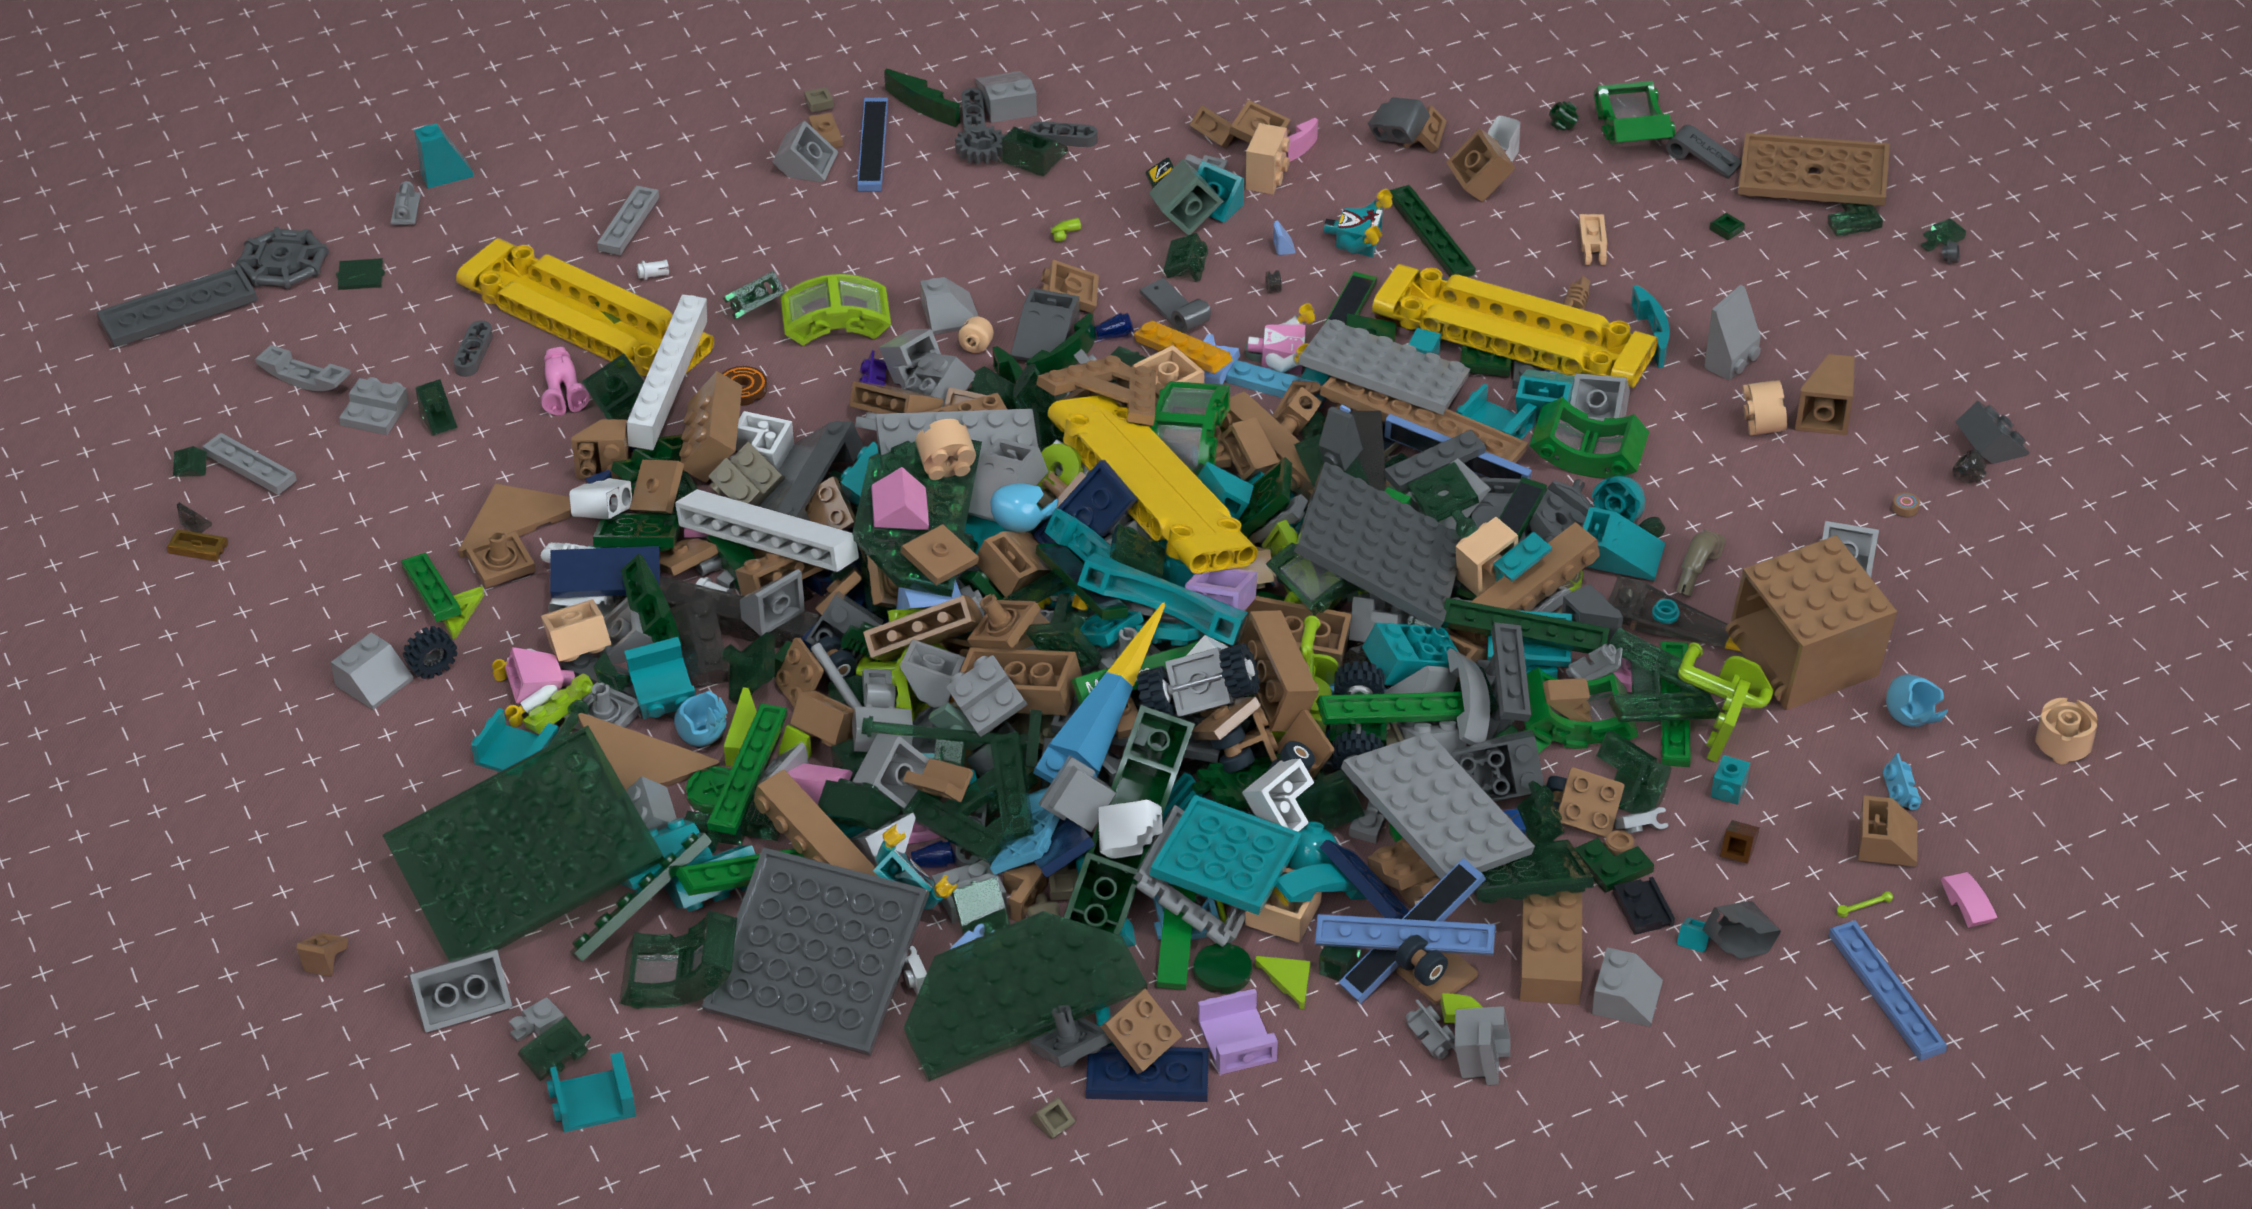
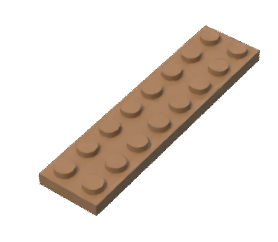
(1448, 424)

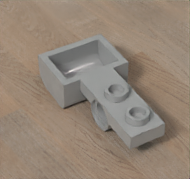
(878, 702)

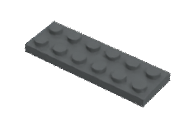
(176, 306)

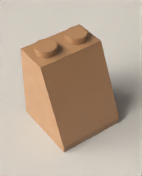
(1827, 397)

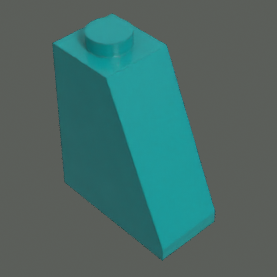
(439, 157)

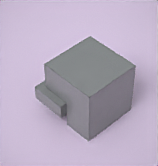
(905, 352)
(1370, 609)
(1077, 794)
(1480, 1040)

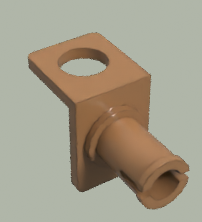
(1296, 417)

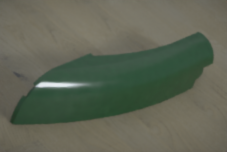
(1144, 773)

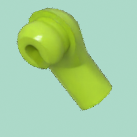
(1059, 231)

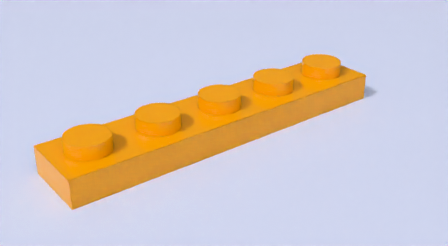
(1201, 353)

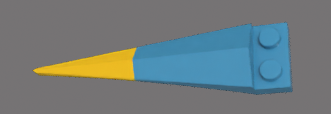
(1095, 721)

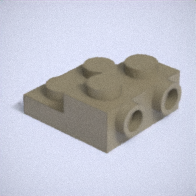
(746, 476)

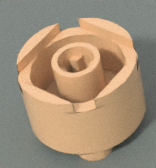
(1764, 407)
(946, 449)
(2066, 730)

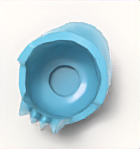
(1016, 507)
(1913, 701)
(701, 719)

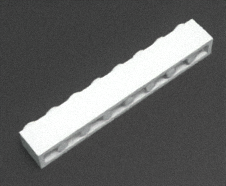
(667, 372)
(767, 530)

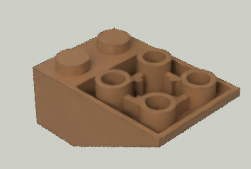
(1011, 560)

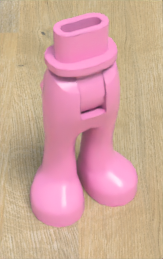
(560, 370)

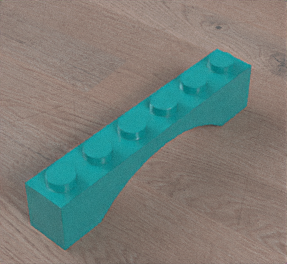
(1127, 583)

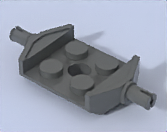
(1561, 504)

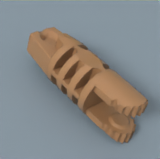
(1578, 294)

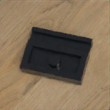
(1643, 905)

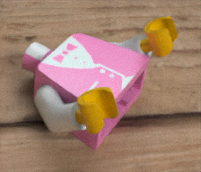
(1284, 342)
(532, 678)

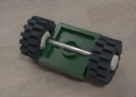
(1357, 739)

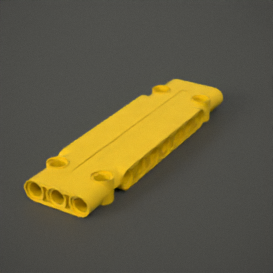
(563, 303)
(1514, 324)
(1170, 496)

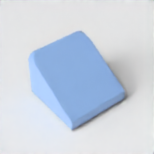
(1282, 240)

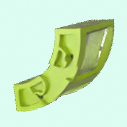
(835, 303)

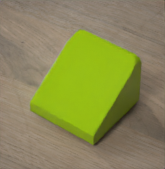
(792, 737)

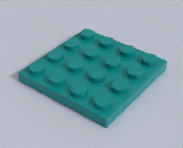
(1226, 854)

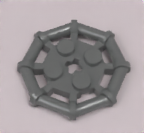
(271, 261)

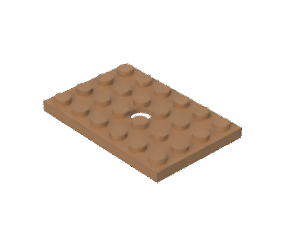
(1848, 169)

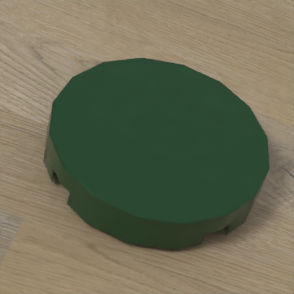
(1222, 968)

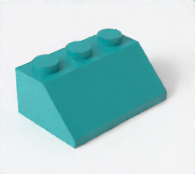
(670, 841)
(680, 896)

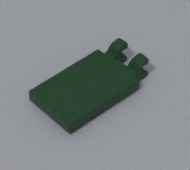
(1229, 786)

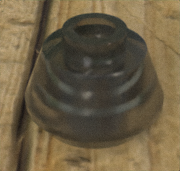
(1969, 467)

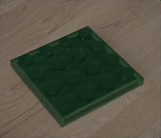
(1548, 870)

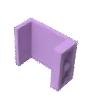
(1236, 1032)

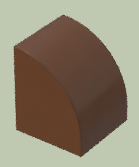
(1739, 841)

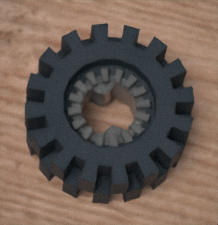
(442, 654)

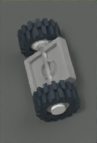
(1200, 681)

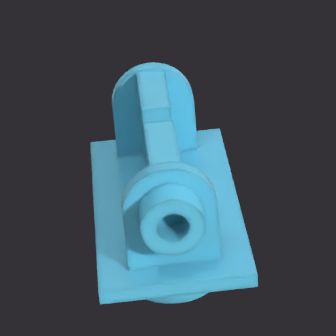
(1901, 782)

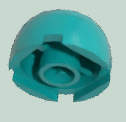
(1621, 496)
(1309, 849)

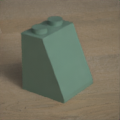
(1185, 197)

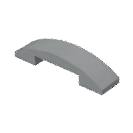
(300, 374)
(1474, 722)

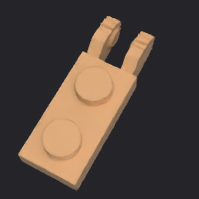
(1593, 237)

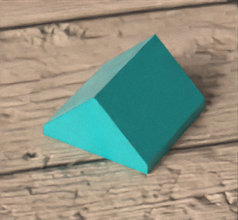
(1227, 186)

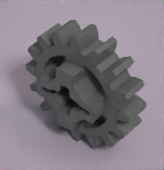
(979, 144)

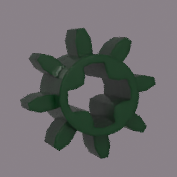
(1563, 115)

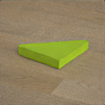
(468, 603)
(1288, 975)

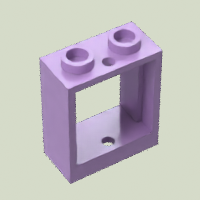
(1240, 589)

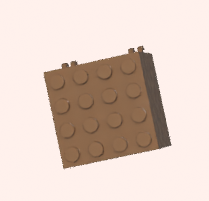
(1812, 621)

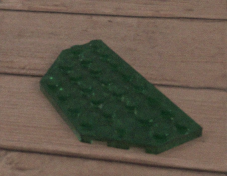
(946, 504)
(1008, 984)

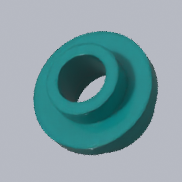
(1666, 611)

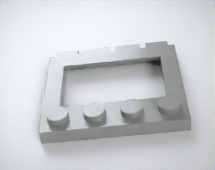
(1175, 901)

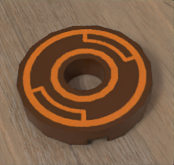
(753, 379)

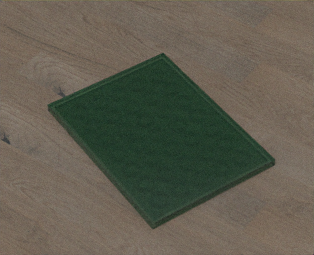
(523, 847)

